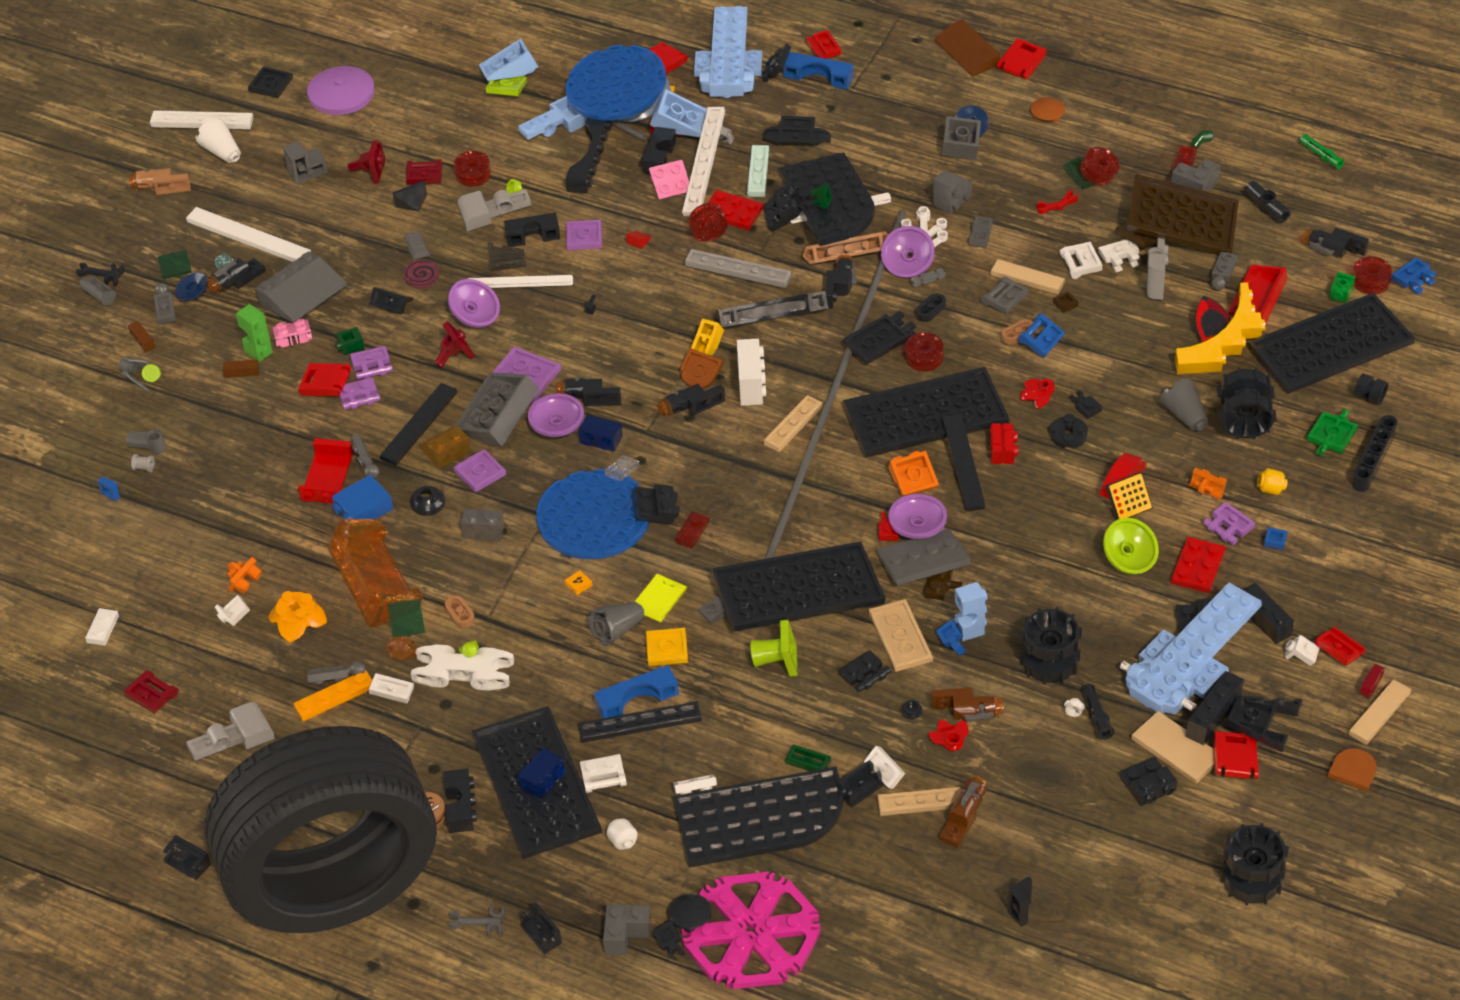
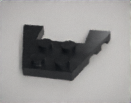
(1254, 716)

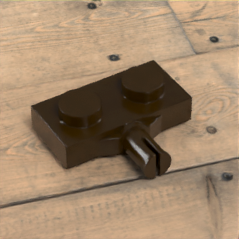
(940, 584)

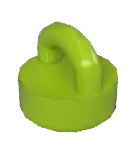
(513, 186)
(151, 373)

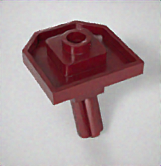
(370, 161)
(452, 344)

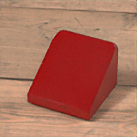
(637, 239)

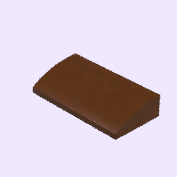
(968, 48)

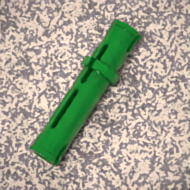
(1335, 160)

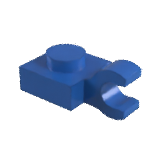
(950, 636)

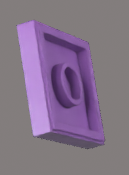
(584, 234)
(479, 470)

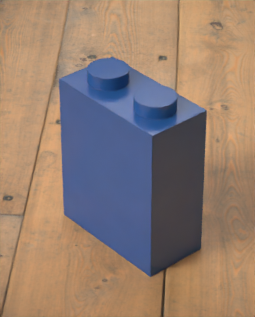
(362, 500)

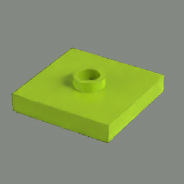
(507, 86)

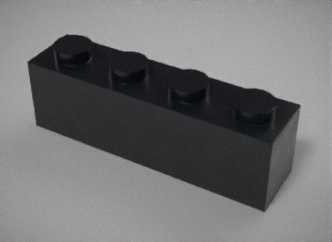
(1214, 708)

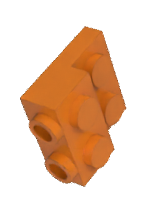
(913, 473)

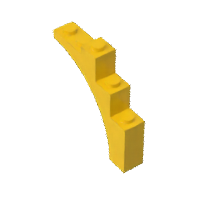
(1212, 353)

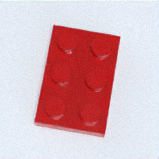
(738, 210)
(1198, 565)

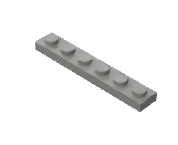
(738, 268)

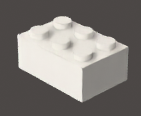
(750, 372)

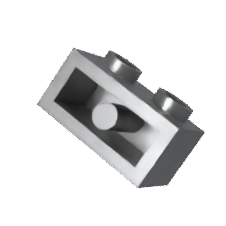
(482, 524)

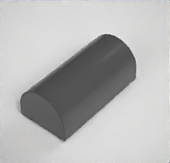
(98, 290)

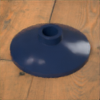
(975, 113)
(191, 286)

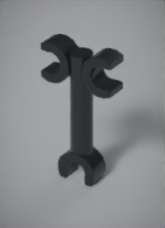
(108, 275)

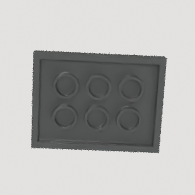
(923, 557)

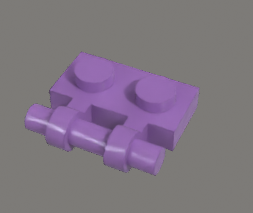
(369, 359)
(359, 394)
(1232, 519)

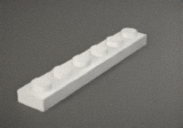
(190, 119)

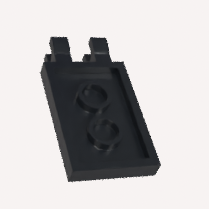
(879, 337)

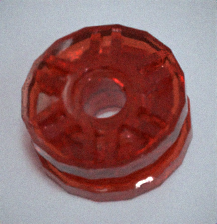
(1099, 166)
(472, 168)
(708, 222)
(1372, 275)
(924, 352)

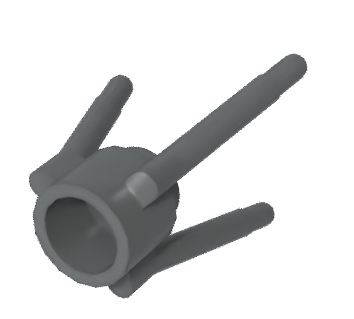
(130, 366)

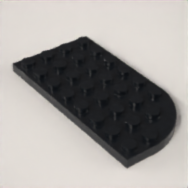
(851, 204)
(759, 816)

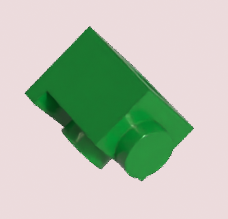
(1342, 287)

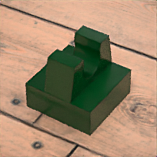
(823, 194)

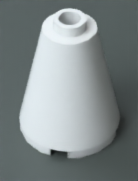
(218, 140)

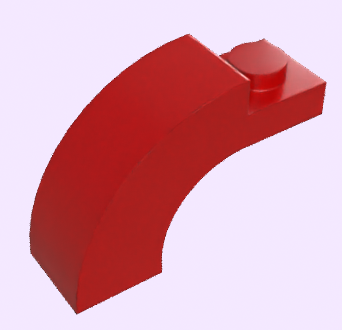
(1123, 467)

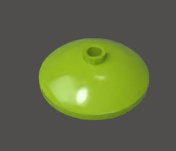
(1137, 540)

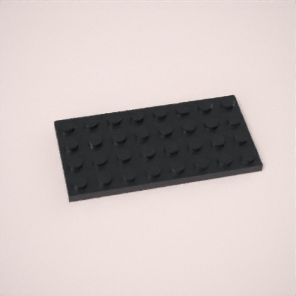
(1331, 342)
(916, 411)
(797, 586)
(535, 822)

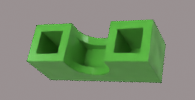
(257, 341)

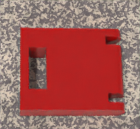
(670, 56)
(1022, 57)
(326, 381)
(1236, 756)

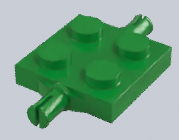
(1332, 432)

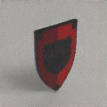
(1210, 318)

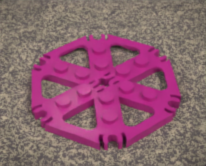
(766, 931)

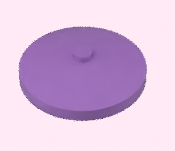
(341, 90)

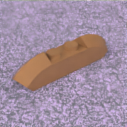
(853, 246)

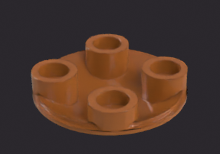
(1047, 109)

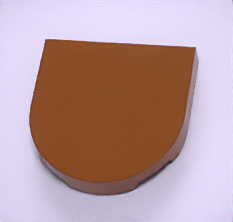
(700, 369)
(1354, 768)

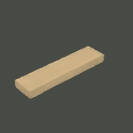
(1028, 276)
(793, 423)
(1379, 712)
(918, 801)

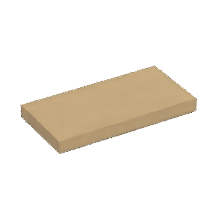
(900, 635)
(1168, 743)

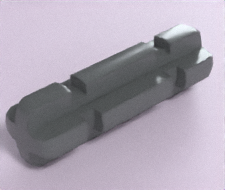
(927, 277)

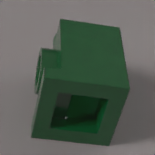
(349, 341)

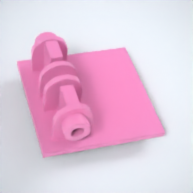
(669, 179)
(283, 330)

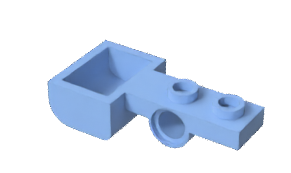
(560, 113)

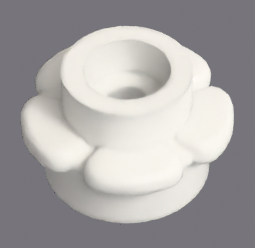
(1074, 707)

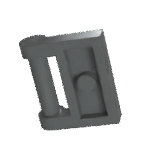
(1008, 298)

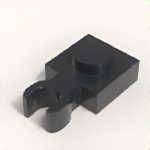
(1086, 405)
(668, 938)

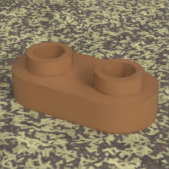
(1011, 333)
(462, 615)

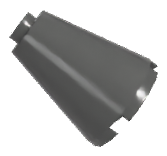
(1185, 404)
(614, 620)

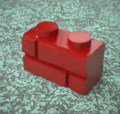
(1002, 443)

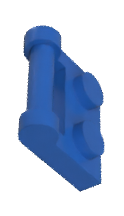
(1047, 338)

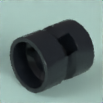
(1371, 388)

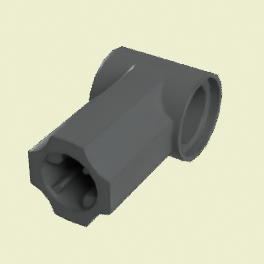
(150, 440)

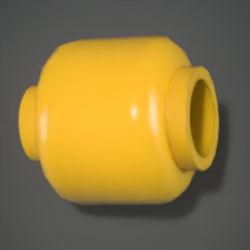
(1272, 481)

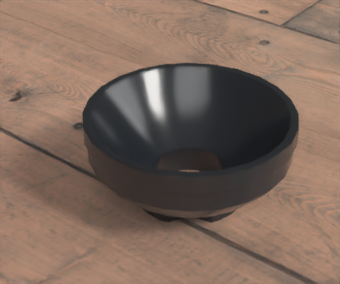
(427, 505)

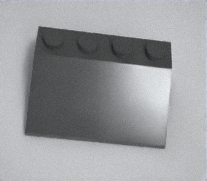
(299, 287)
(497, 407)

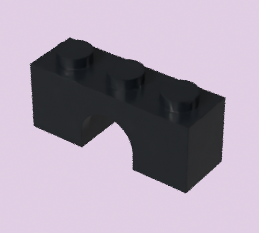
(660, 143)
(543, 225)
(460, 814)

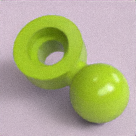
(469, 649)

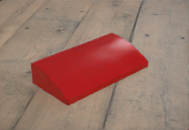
(1266, 288)

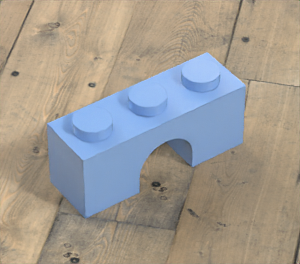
(972, 606)

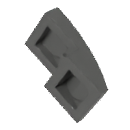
(981, 231)

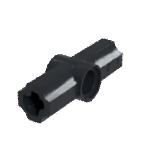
(1267, 201)

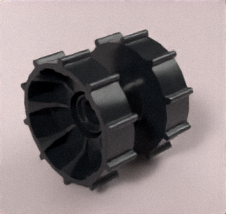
(1246, 403)
(1050, 645)
(1249, 847)

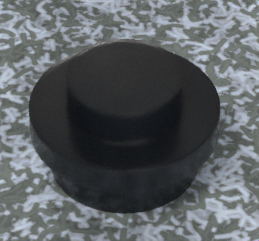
(912, 709)

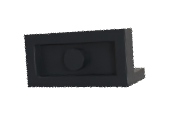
(389, 300)
(1019, 900)

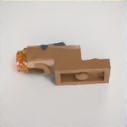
(161, 180)

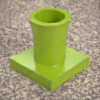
(777, 650)

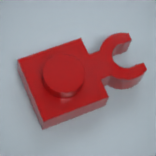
(886, 532)

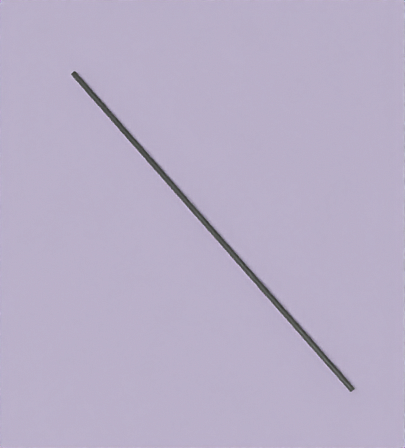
(827, 406)

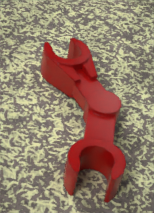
(1043, 207)

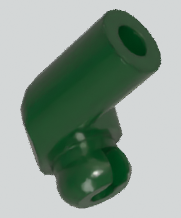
(1203, 136)

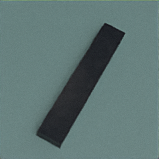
(418, 424)
(963, 462)
(639, 722)

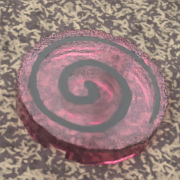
(421, 274)

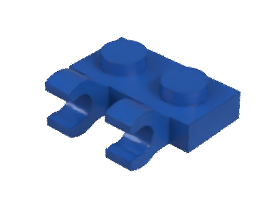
(1410, 274)

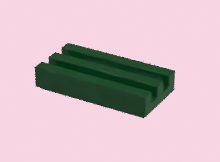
(806, 762)

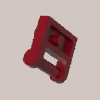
(424, 171)
(148, 696)

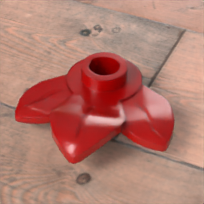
(1036, 391)
(947, 733)

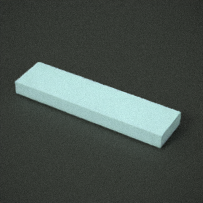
(758, 171)

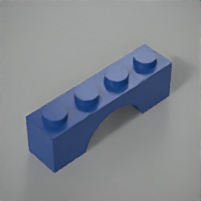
(801, 65)
(657, 684)

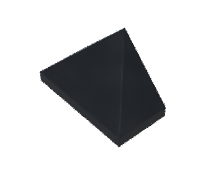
(410, 197)

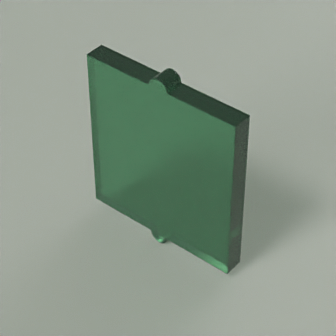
(174, 264)
(406, 618)

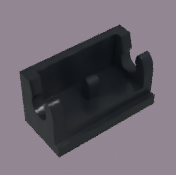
(860, 783)
(186, 857)
(540, 929)

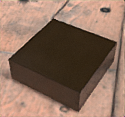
(1065, 302)

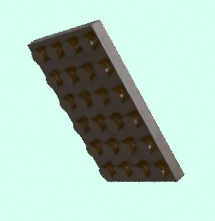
(1182, 214)

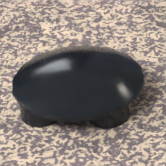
(690, 911)

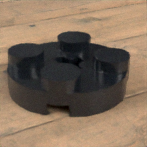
(1068, 423)

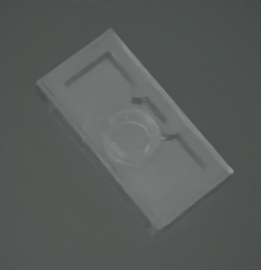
(622, 468)

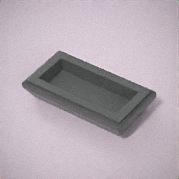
(416, 245)

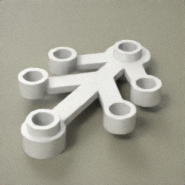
(923, 216)

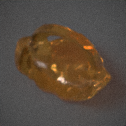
(399, 648)

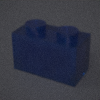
(600, 433)
(541, 773)

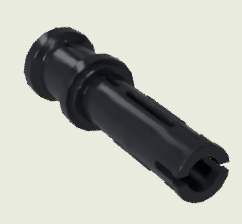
(1099, 718)

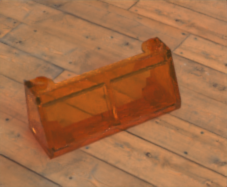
(369, 568)

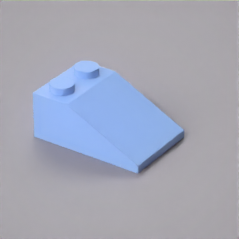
(509, 62)
(679, 114)

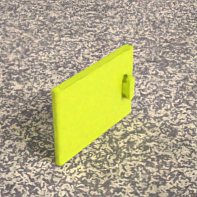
(660, 597)

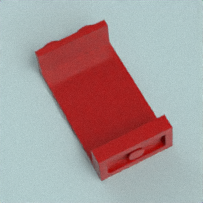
(327, 470)

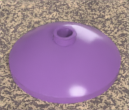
(903, 242)
(473, 303)
(556, 415)
(917, 516)

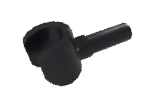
(590, 307)

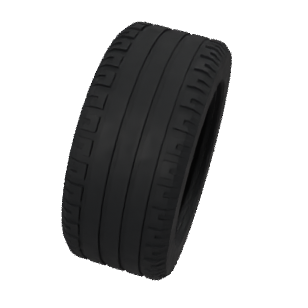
(296, 783)

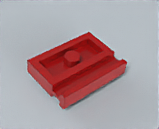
(823, 45)
(1340, 646)

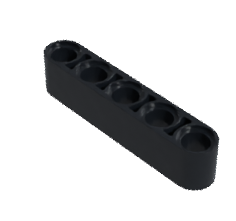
(1374, 453)

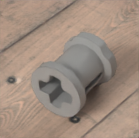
(143, 463)

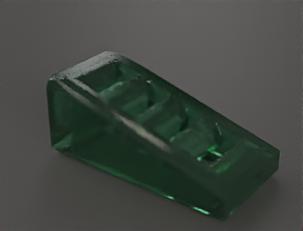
(1070, 166)

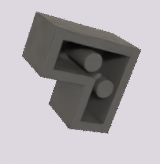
(303, 164)
(1200, 178)
(950, 191)
(625, 922)

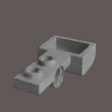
(478, 213)
(1156, 269)
(247, 727)

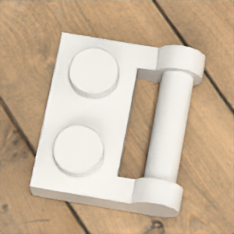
(1086, 256)
(601, 769)

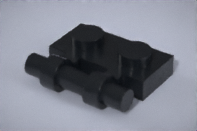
(776, 62)
(860, 668)

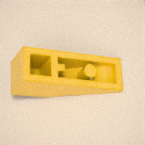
(707, 337)

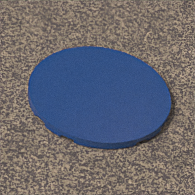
(616, 82)
(590, 515)

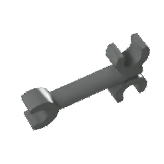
(492, 922)

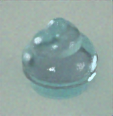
(222, 260)

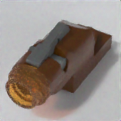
(965, 705)
(964, 812)

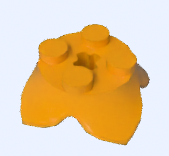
(296, 612)

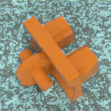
(1208, 483)
(240, 574)

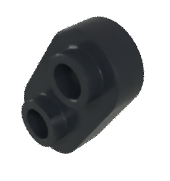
(931, 307)

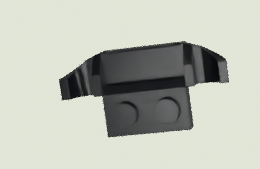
(797, 131)

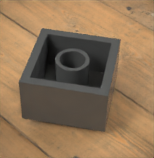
(961, 138)

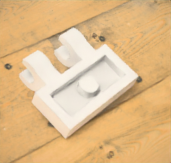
(1117, 251)

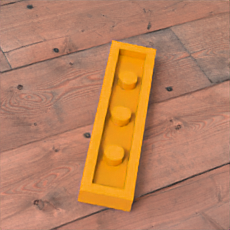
(333, 696)

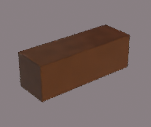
(141, 336)
(241, 368)

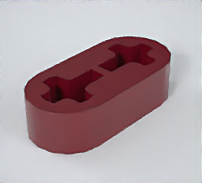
(1372, 681)

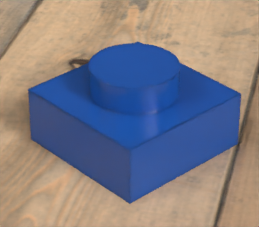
(109, 488)
(1275, 538)

